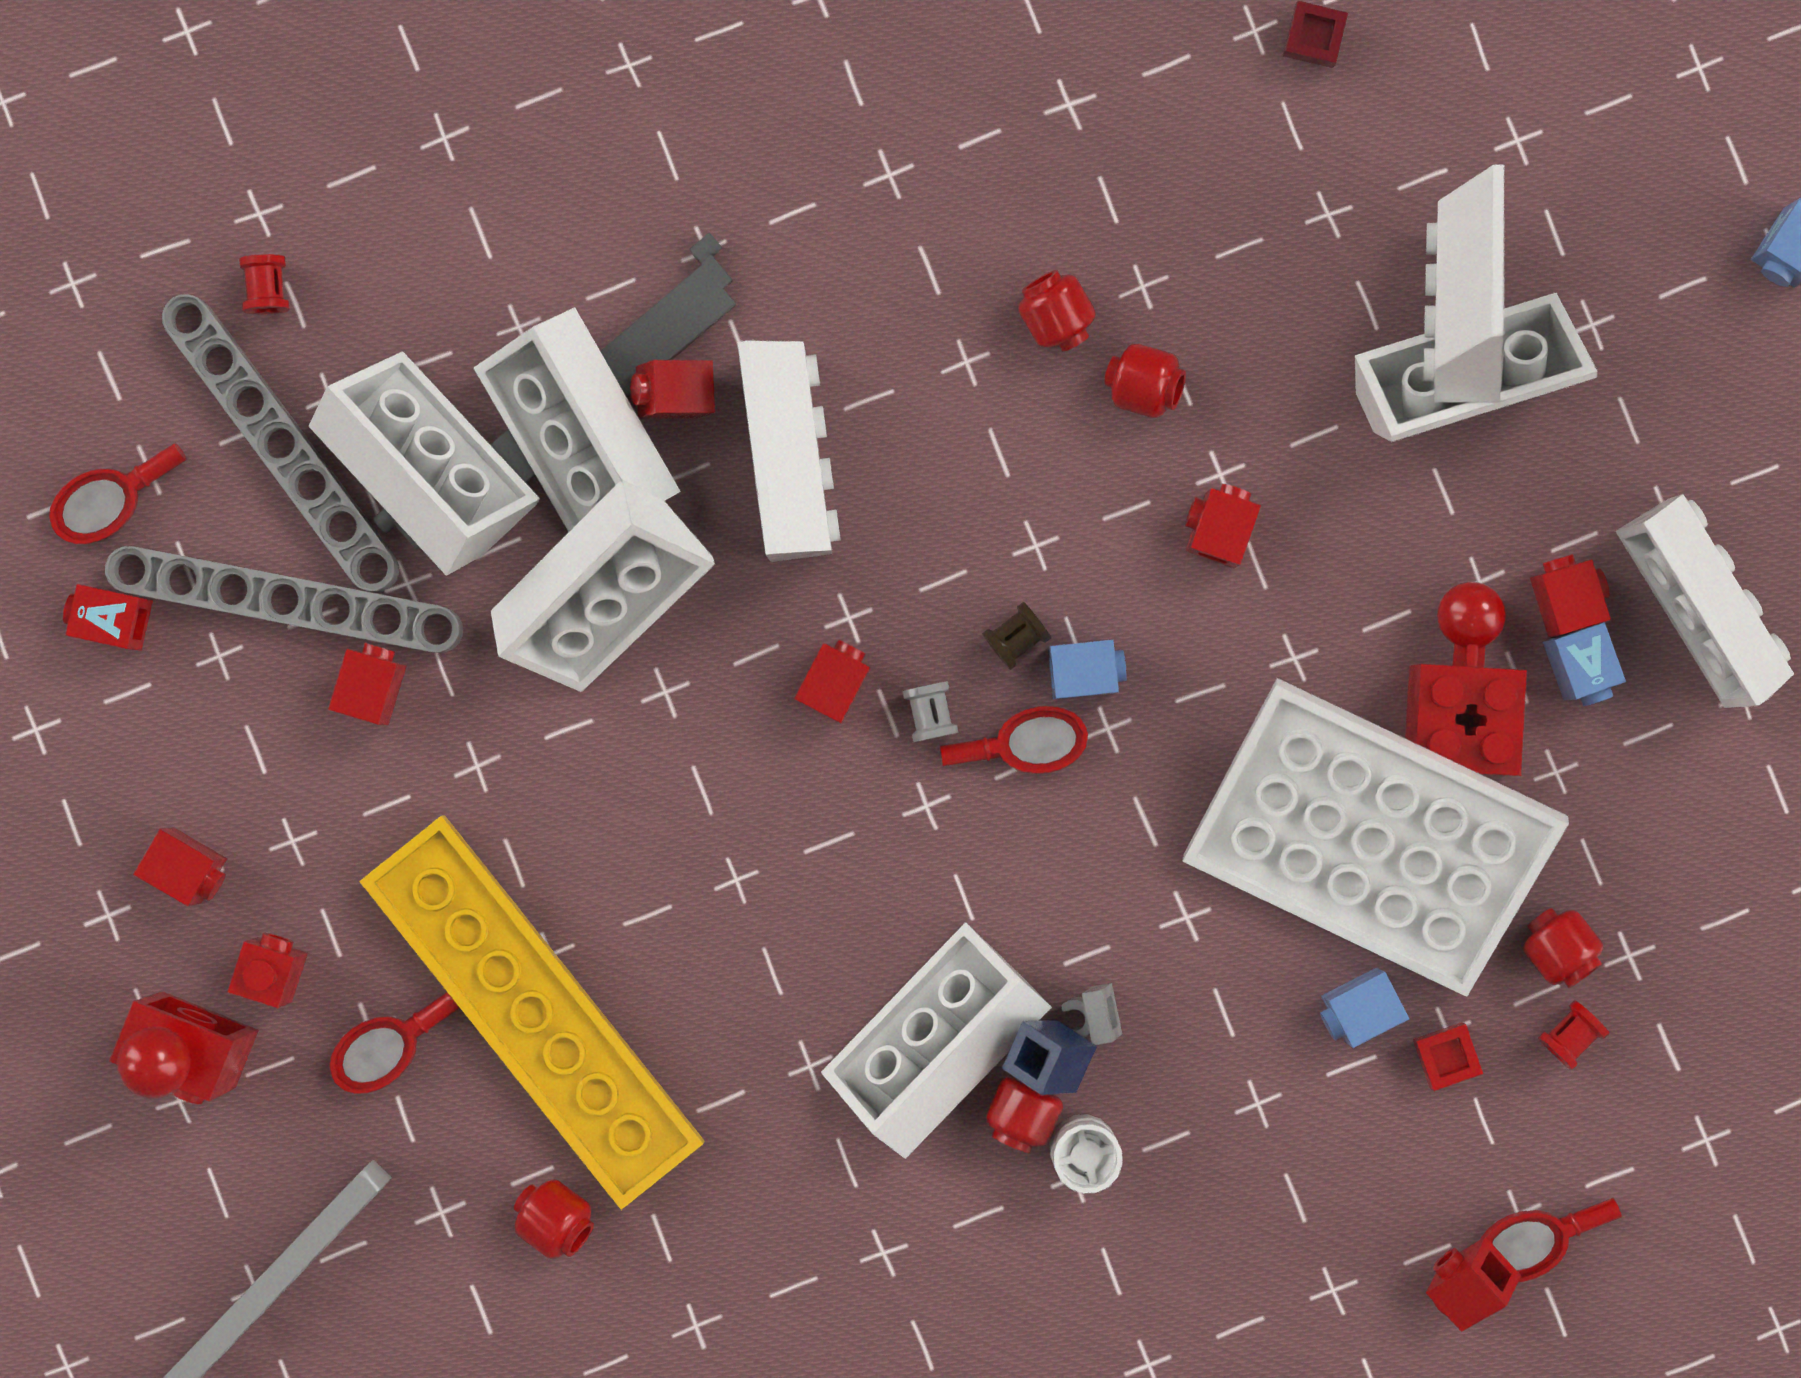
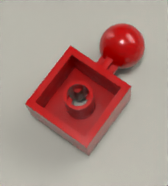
(1470, 619)
(180, 1050)

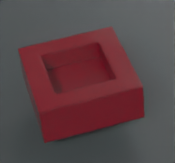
(1315, 34)

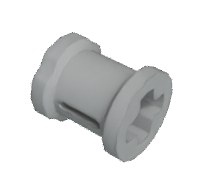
(930, 711)

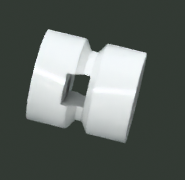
(1085, 1153)

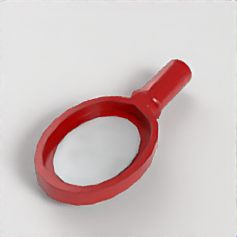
(105, 499)
(1029, 742)
(383, 1047)
(1538, 1240)

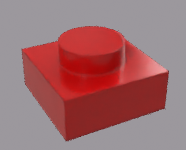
(1447, 1056)

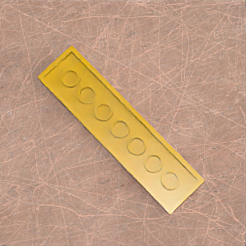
(532, 1011)

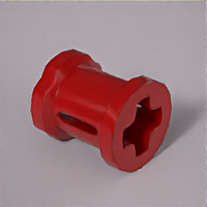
(264, 284)
(1573, 1035)

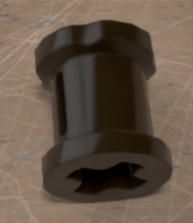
(1016, 635)

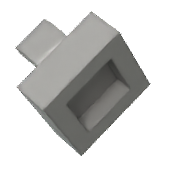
(1100, 1014)

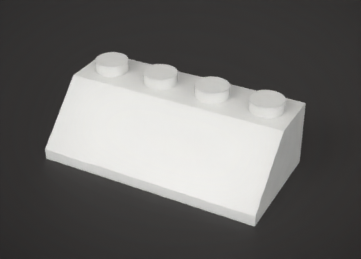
(1467, 291)
(1537, 358)
(571, 417)
(786, 449)
(422, 461)
(599, 588)
(1707, 603)
(934, 1041)

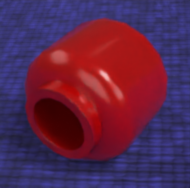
(1057, 311)
(1145, 380)
(1563, 947)
(1022, 1115)
(553, 1219)

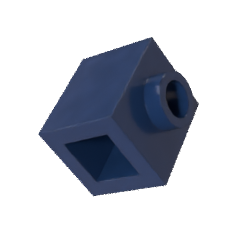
(1049, 1057)

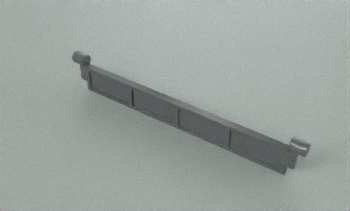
(655, 336)

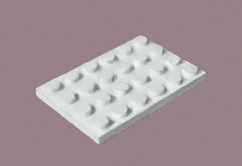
(1374, 837)

